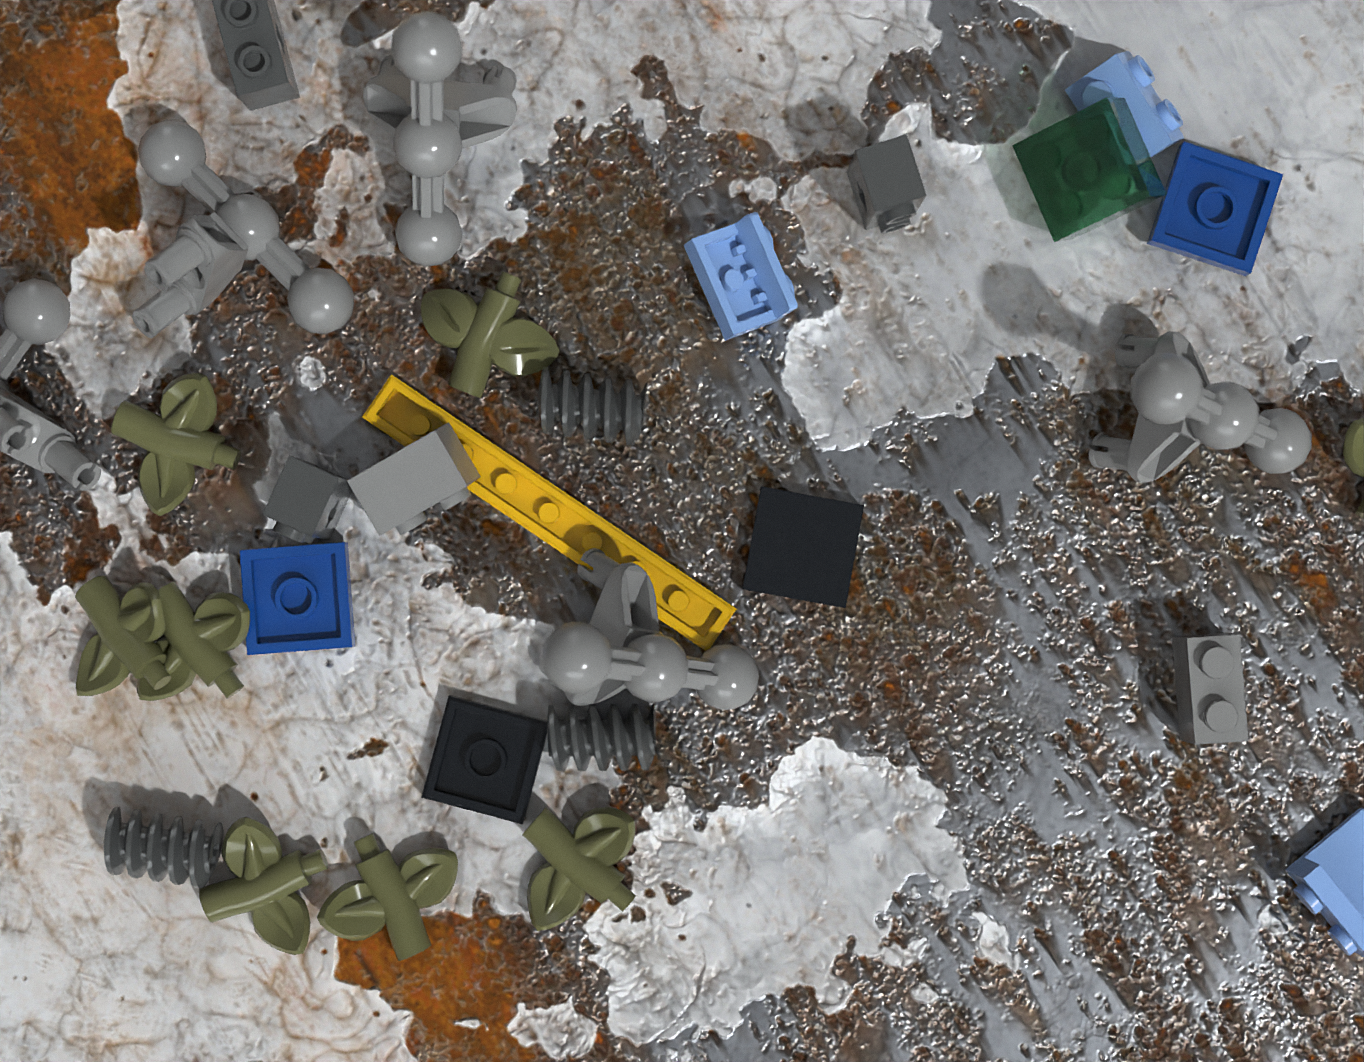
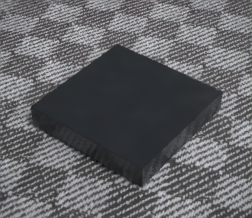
(803, 547)
(485, 759)

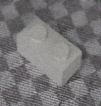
(415, 479)
(1210, 688)

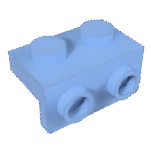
(1131, 79)
(741, 276)

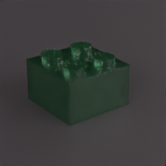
(1089, 169)

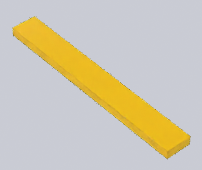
(552, 512)

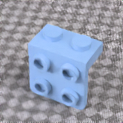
(1333, 882)

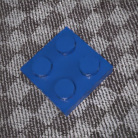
(1215, 209)
(298, 598)

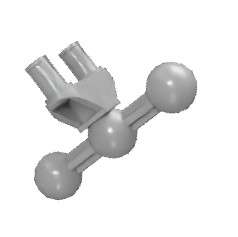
(433, 124)
(214, 246)
(36, 315)
(1185, 410)
(628, 650)

